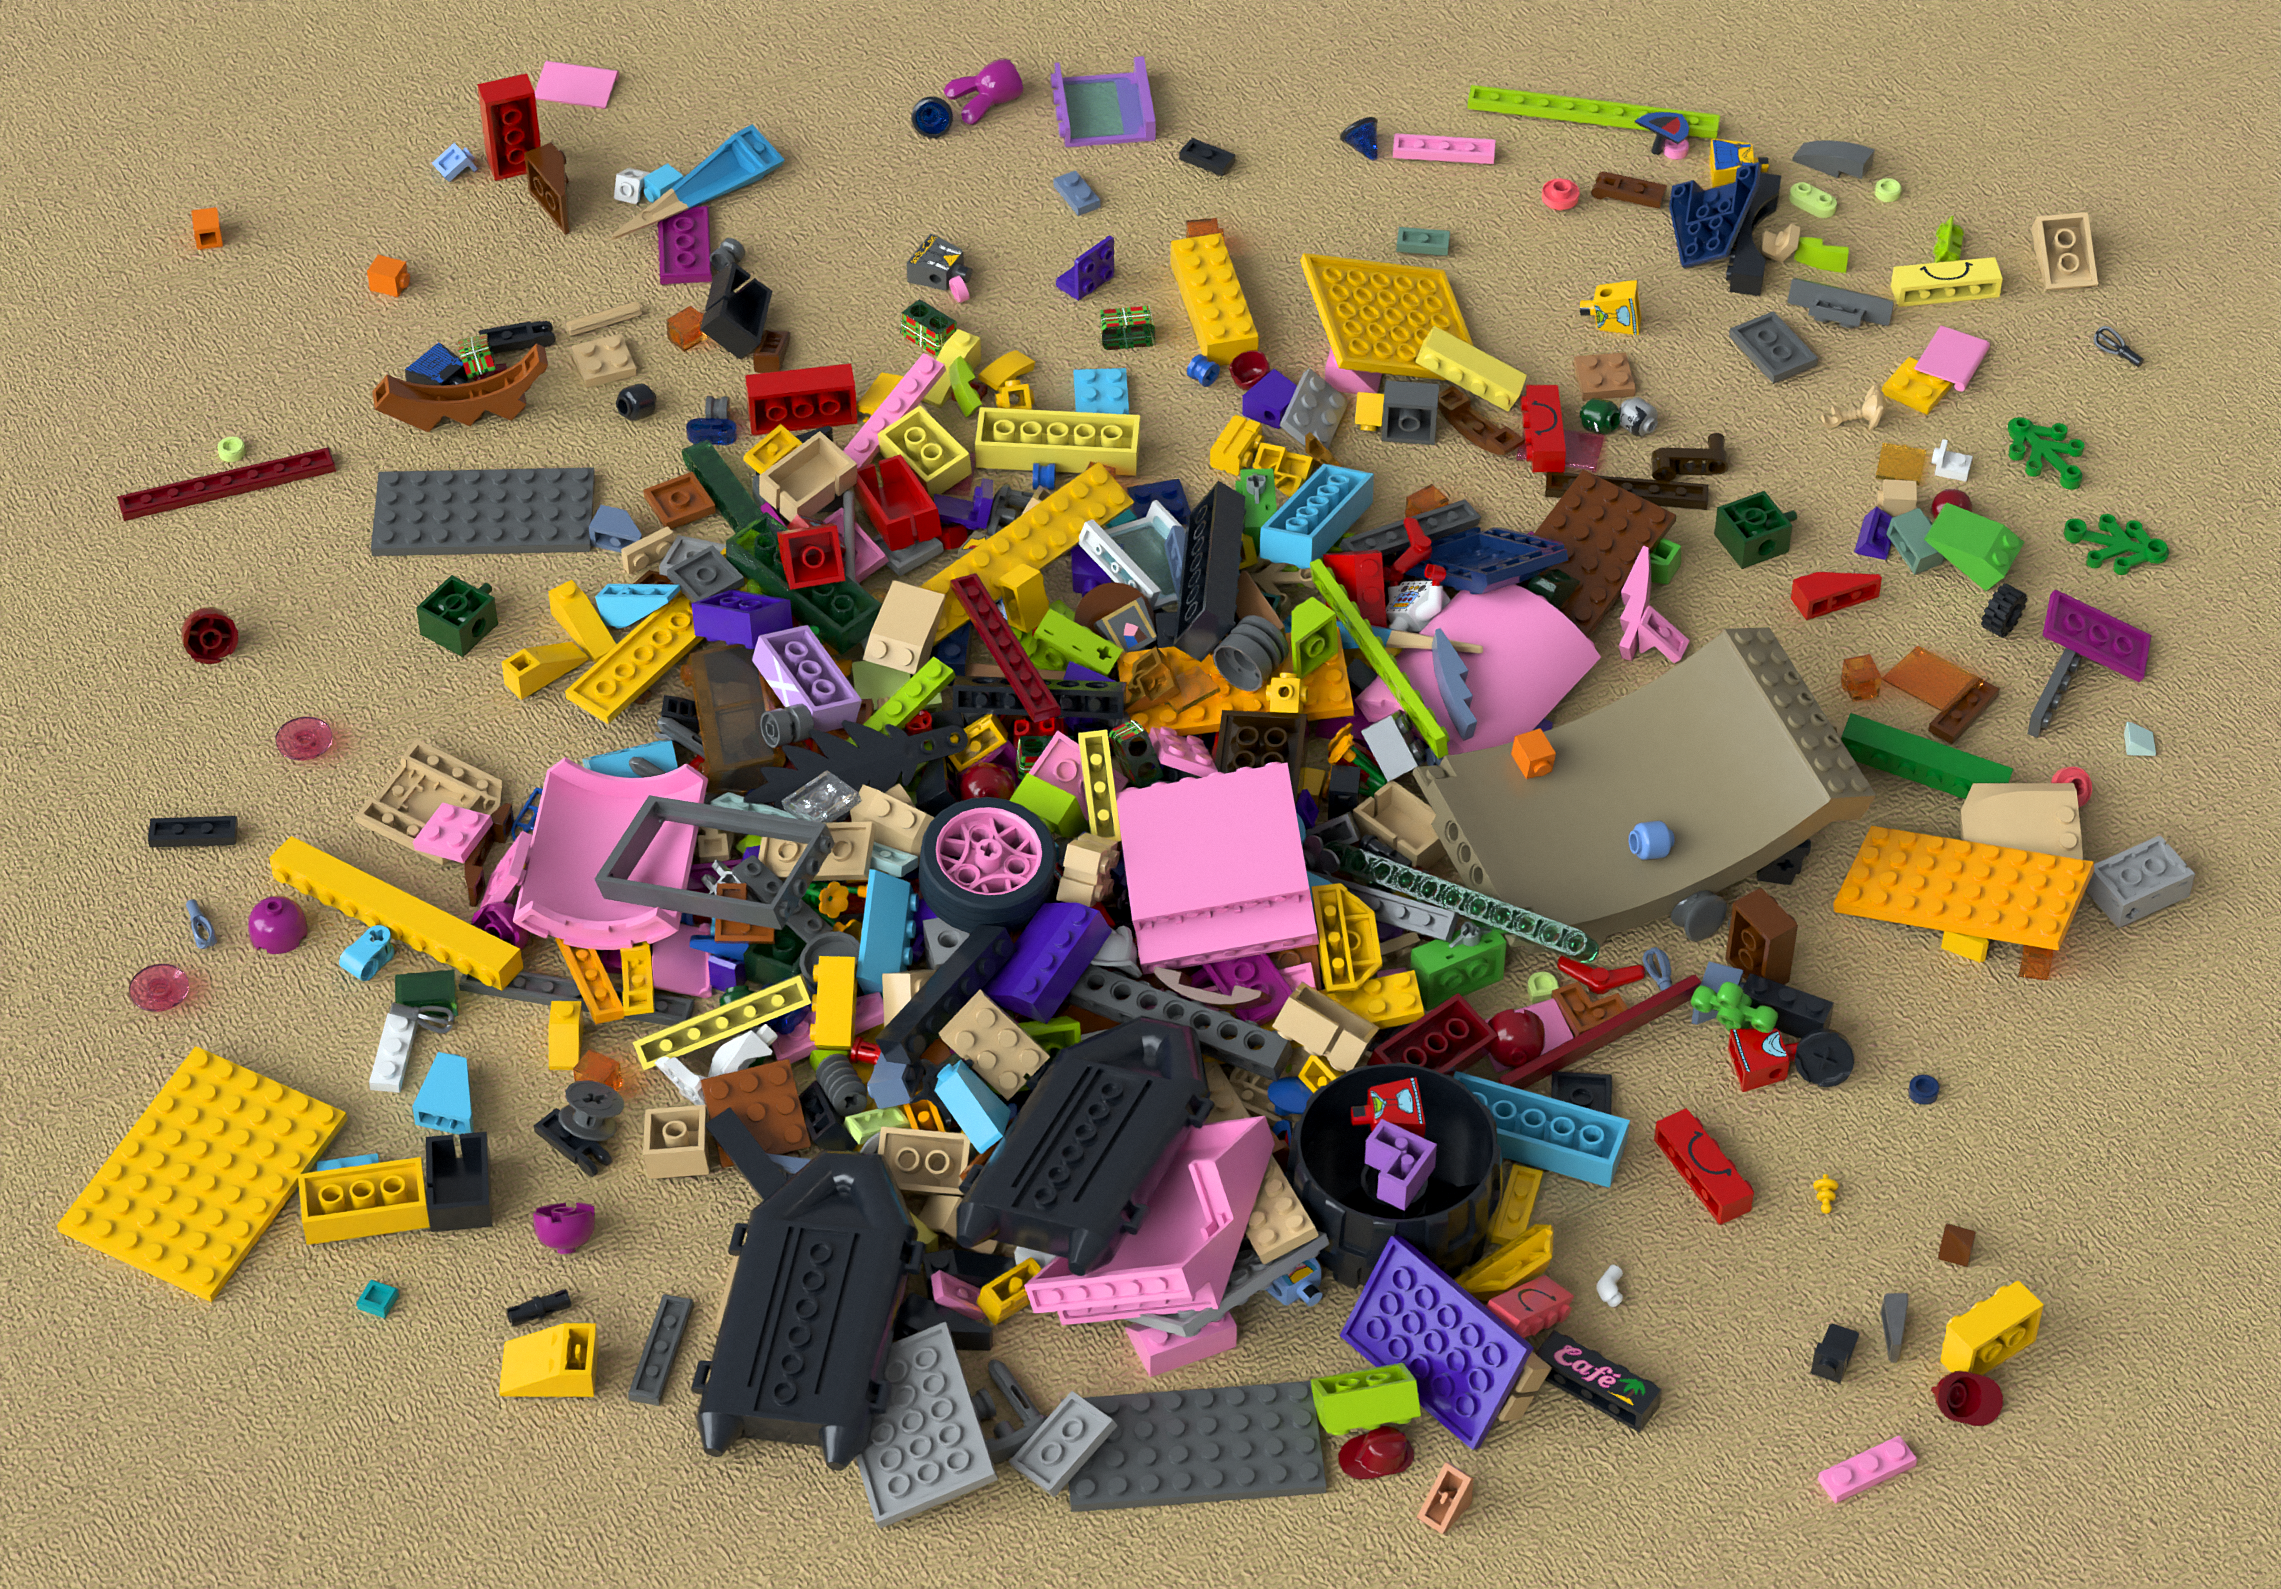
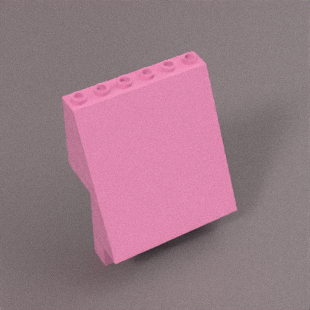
(1215, 868)
(1185, 1243)

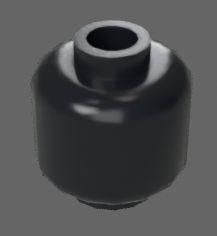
(636, 402)

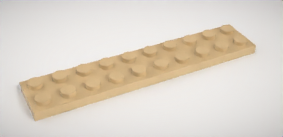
(1277, 1218)

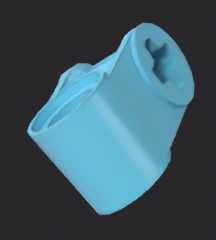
(367, 957)

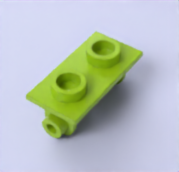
(1948, 242)

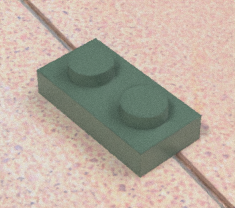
(1423, 241)

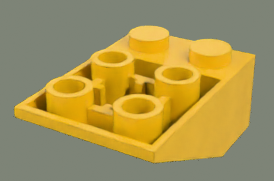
(551, 1362)

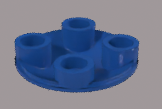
(1289, 1095)

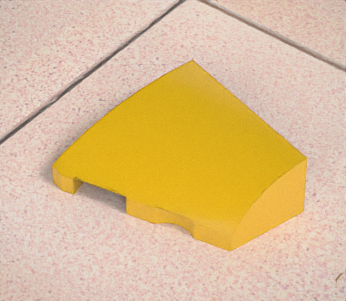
(1289, 468)

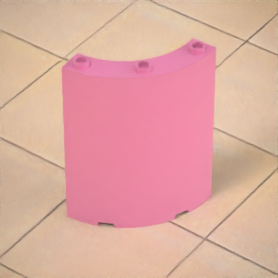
(1524, 670)
(573, 836)

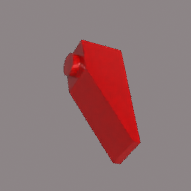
(1832, 591)

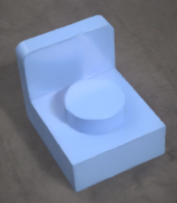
(454, 161)

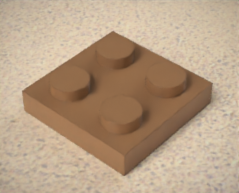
(1604, 376)

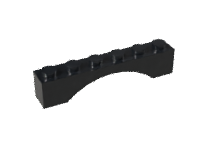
(1748, 264)

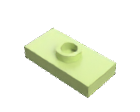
(867, 1124)

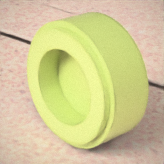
(1888, 190)
(231, 449)

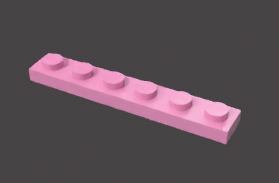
(899, 403)

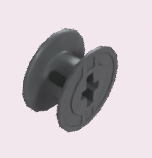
(591, 1110)

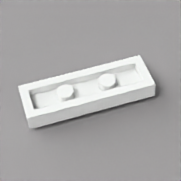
(393, 1054)

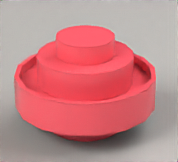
(1560, 194)
(2080, 779)

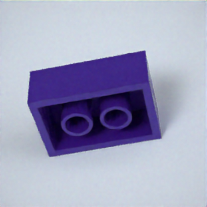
(740, 617)

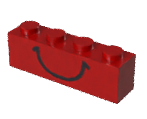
(1544, 428)
(1704, 1166)

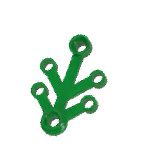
(2023, 430)
(2148, 549)

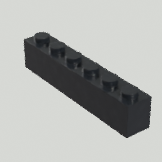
(945, 994)

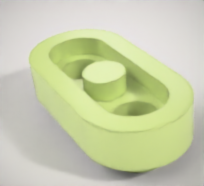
(1812, 200)

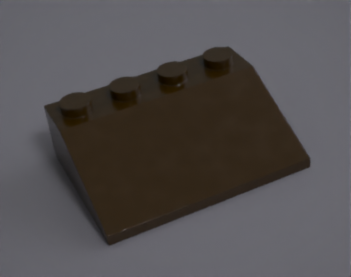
(1264, 738)

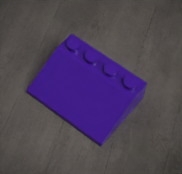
(1048, 959)

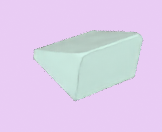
(2139, 740)

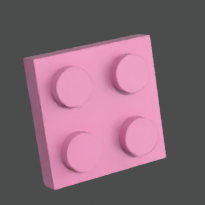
(452, 832)

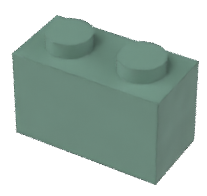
(1908, 536)

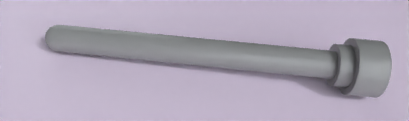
(849, 535)

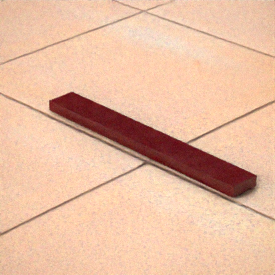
(226, 484)
(1005, 648)
(1602, 1034)

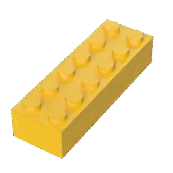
(1213, 298)

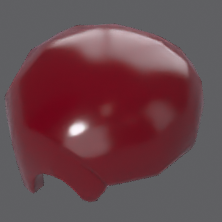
(1249, 369)
(1952, 496)

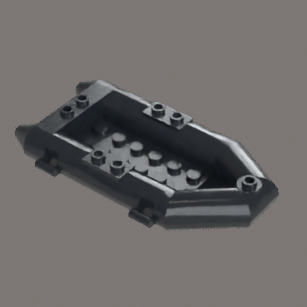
(1090, 1144)
(812, 1311)

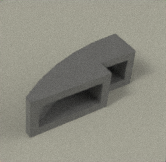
(1835, 157)

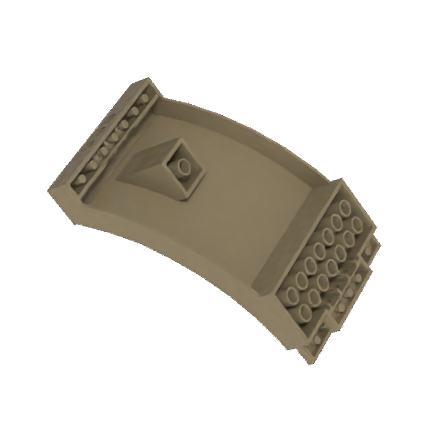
(1712, 748)

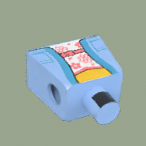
(1299, 1284)

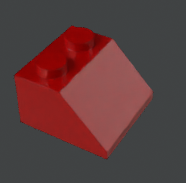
(811, 555)

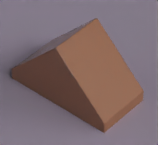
(1447, 1498)

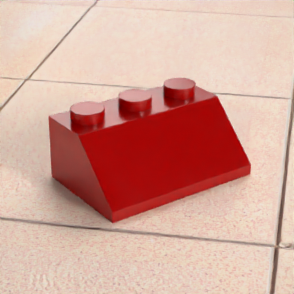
(1363, 580)

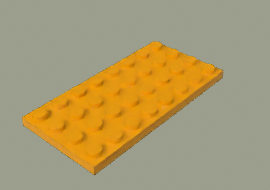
(1327, 696)
(1964, 887)

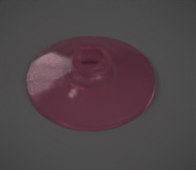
(303, 738)
(159, 987)

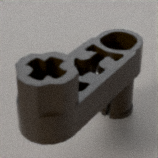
(1675, 461)

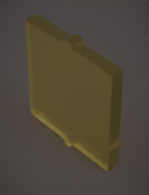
(1900, 463)
(1194, 688)

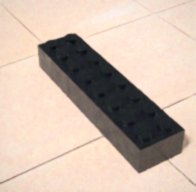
(1210, 572)

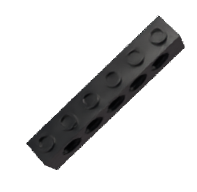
(1074, 697)

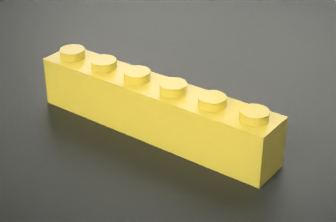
(723, 1021)

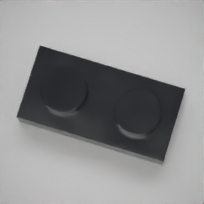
(1207, 157)

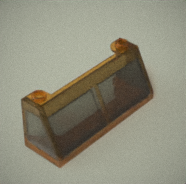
(729, 707)

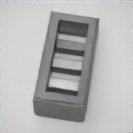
(1893, 1319)

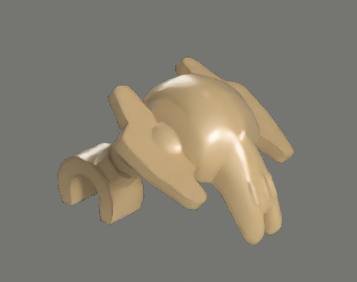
(1872, 410)

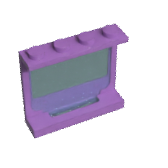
(1104, 107)

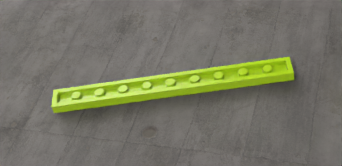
(1581, 109)
(1384, 664)
(896, 711)

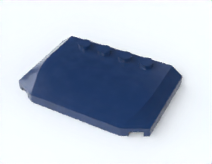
(1490, 558)

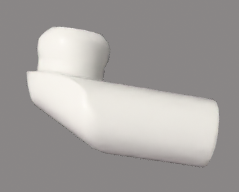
(1607, 1286)

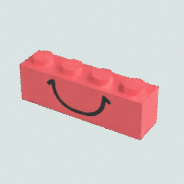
(1532, 1306)

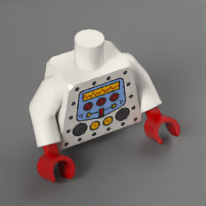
(1414, 602)

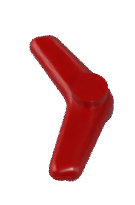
(1419, 549)
(1600, 979)

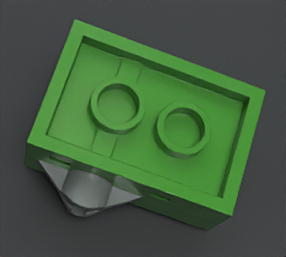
(1260, 501)
(1462, 966)

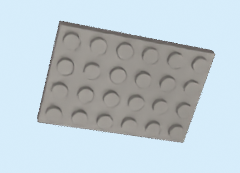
(1245, 1279)
(929, 1437)

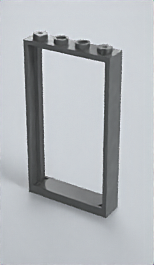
(656, 810)

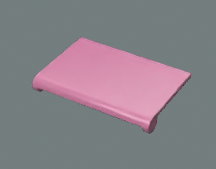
(575, 84)
(1953, 356)
(680, 967)
(1555, 1027)

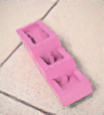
(1636, 598)

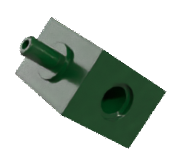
(1754, 529)
(457, 615)

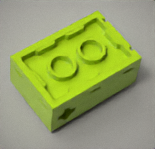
(1062, 640)

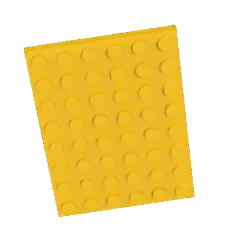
(202, 1173)

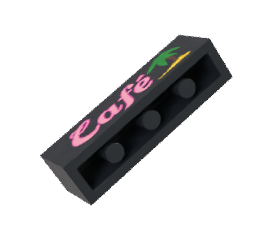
(1599, 1381)

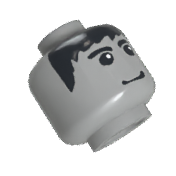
(1638, 416)

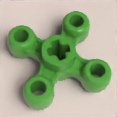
(1734, 1008)

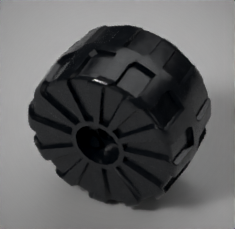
(1451, 1212)

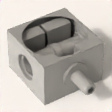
(940, 942)

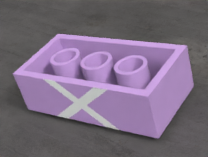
(806, 674)

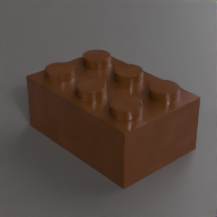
(1761, 937)

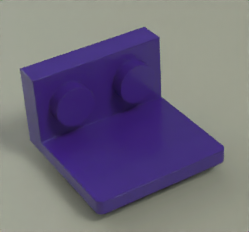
(1089, 270)
(972, 513)

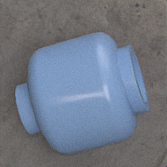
(1651, 840)

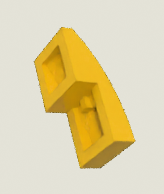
(1006, 369)

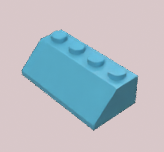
(886, 930)

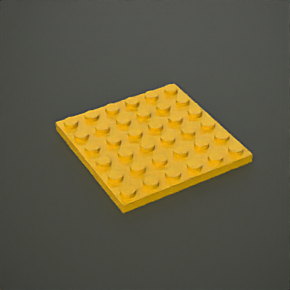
(1381, 312)

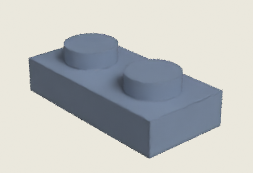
(1076, 193)

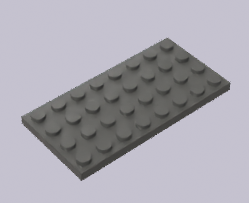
(483, 511)
(1203, 1448)

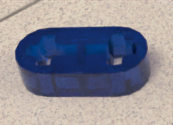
(711, 430)

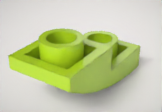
(1815, 254)
(961, 377)

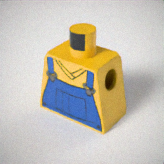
(1728, 156)

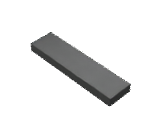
(661, 1350)

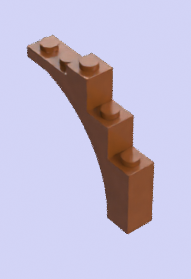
(426, 404)

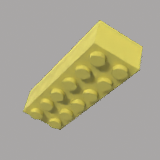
(1068, 439)

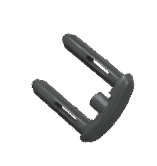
(1000, 514)
(681, 735)
(1009, 1440)

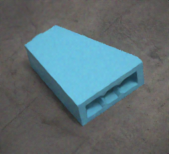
(445, 1096)
(972, 1105)

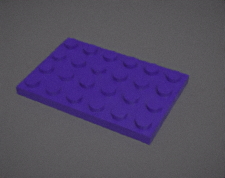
(1444, 1337)

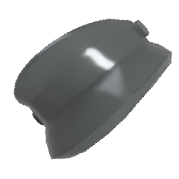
(1700, 914)

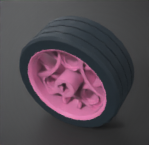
(981, 835)

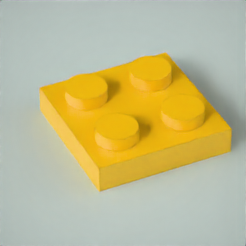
(1915, 387)

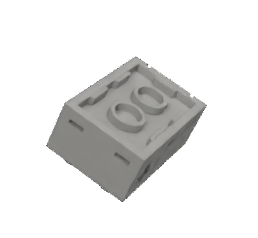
(2140, 881)

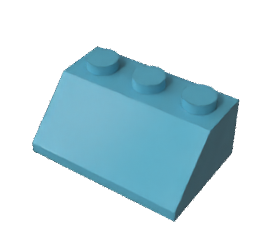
(617, 762)

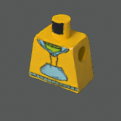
(1615, 307)

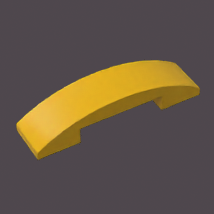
(637, 979)

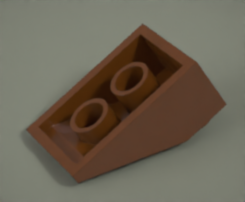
(549, 182)

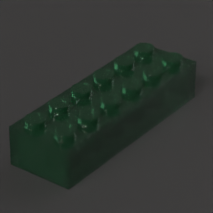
(838, 609)

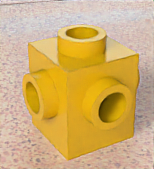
(1022, 391)
(1294, 701)

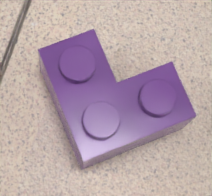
(1403, 1162)

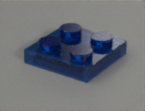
(1169, 495)

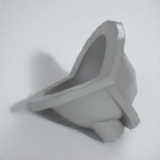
(1119, 952)

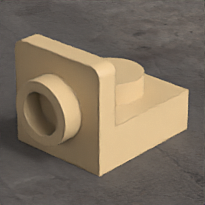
(1781, 245)

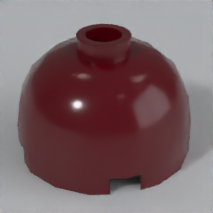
(209, 635)
(987, 781)
(1519, 1037)

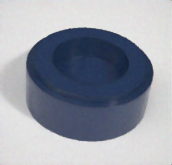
(1923, 1089)

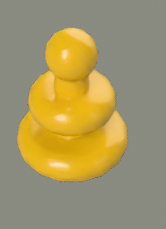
(1826, 1189)

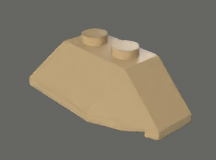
(895, 821)

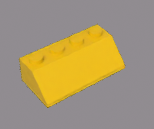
(363, 1200)

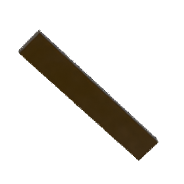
(1655, 491)

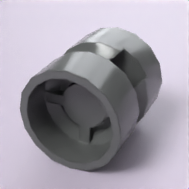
(786, 725)

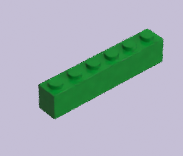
(1919, 757)

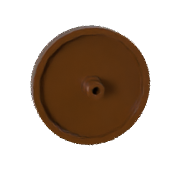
(1106, 600)

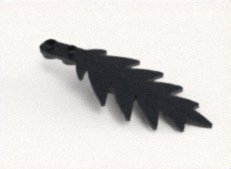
(874, 760)

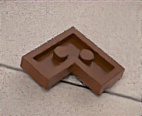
(735, 932)
(1581, 1012)

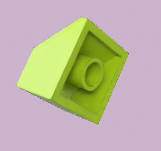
(1312, 636)

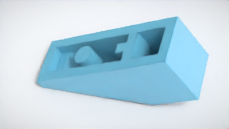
(627, 603)

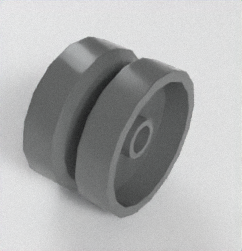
(827, 944)

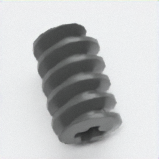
(842, 1085)

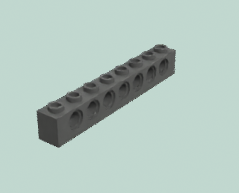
(1265, 1062)

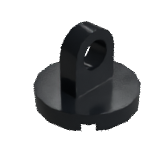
(1824, 1057)

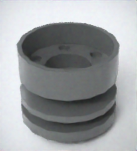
(1251, 653)

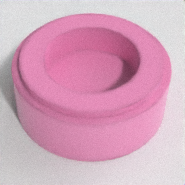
(1674, 150)
(959, 289)

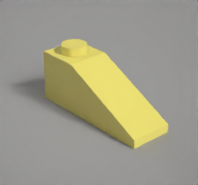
(958, 345)

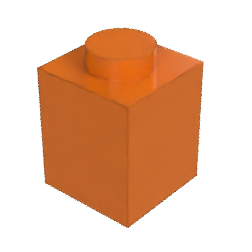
(207, 228)
(388, 276)
(1533, 753)

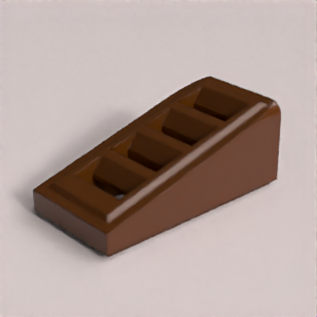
(771, 351)

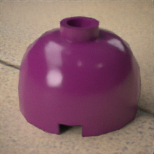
(498, 921)
(277, 924)
(564, 1226)

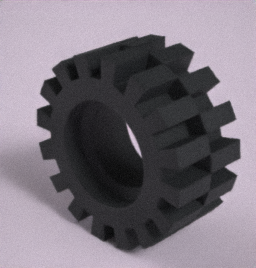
(2004, 610)

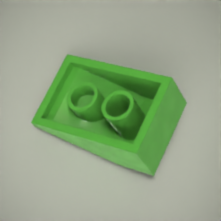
(1974, 544)

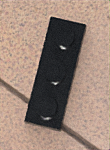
(193, 831)

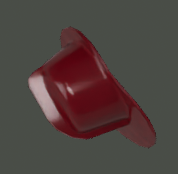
(1968, 1398)
(1376, 1454)

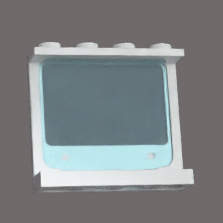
(1135, 553)

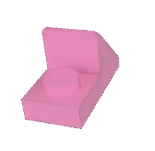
(1658, 632)
(956, 1295)

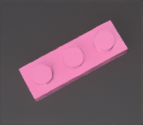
(1867, 1469)

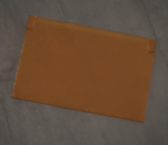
(1932, 679)

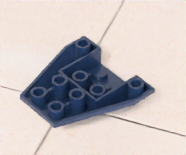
(1712, 218)

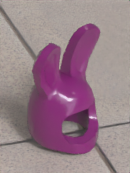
(995, 84)

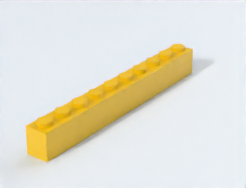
(404, 915)

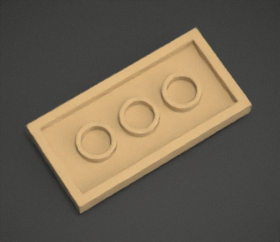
(847, 861)

